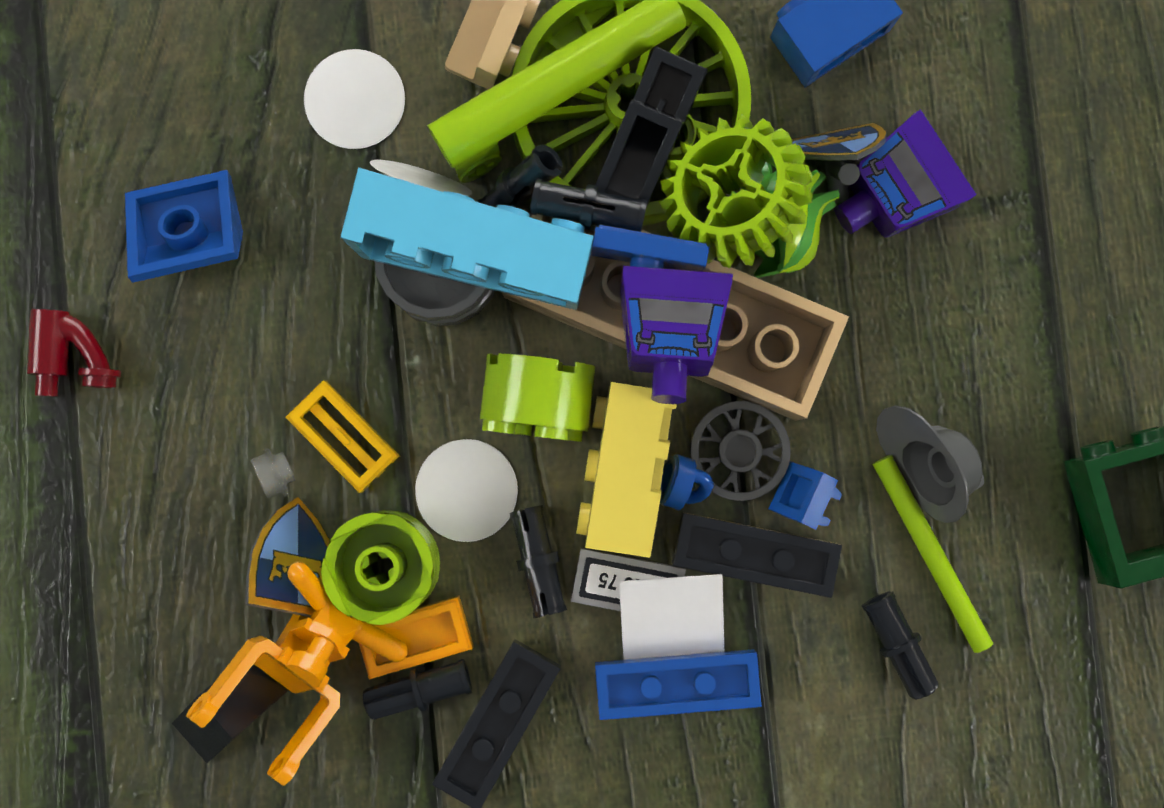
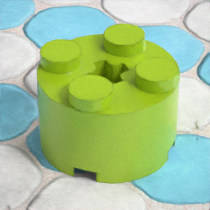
(537, 393)
(373, 596)

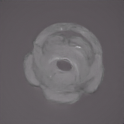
(272, 473)

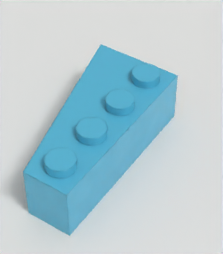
(466, 240)

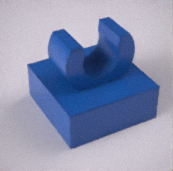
(805, 495)

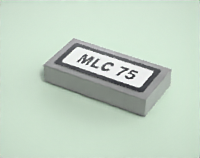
(600, 574)

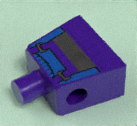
(905, 182)
(672, 325)

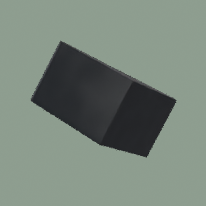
(243, 706)

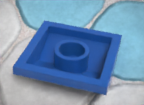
(182, 226)

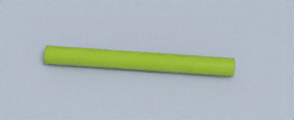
(933, 554)

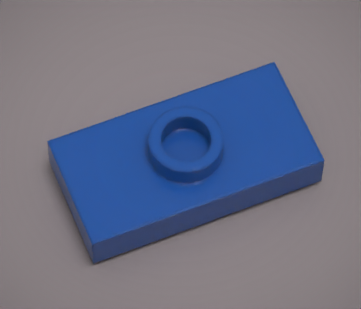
(649, 249)

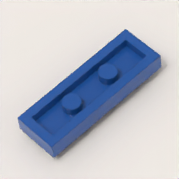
(678, 684)

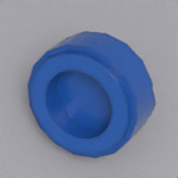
(678, 482)

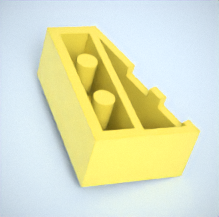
(626, 471)

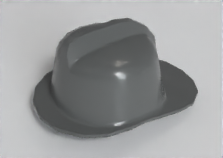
(935, 462)

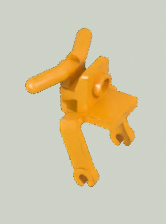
(300, 665)

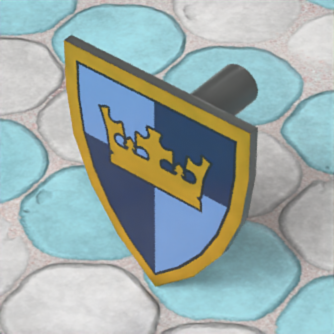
(838, 148)
(286, 538)

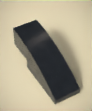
(651, 126)

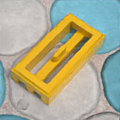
(375, 468)

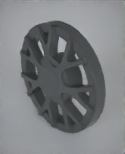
(742, 449)

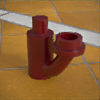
(49, 349)

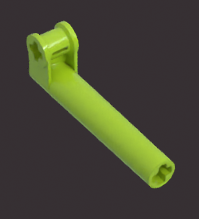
(472, 131)

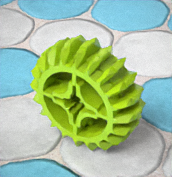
(724, 164)

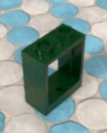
(1096, 513)

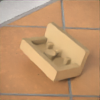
(486, 37)

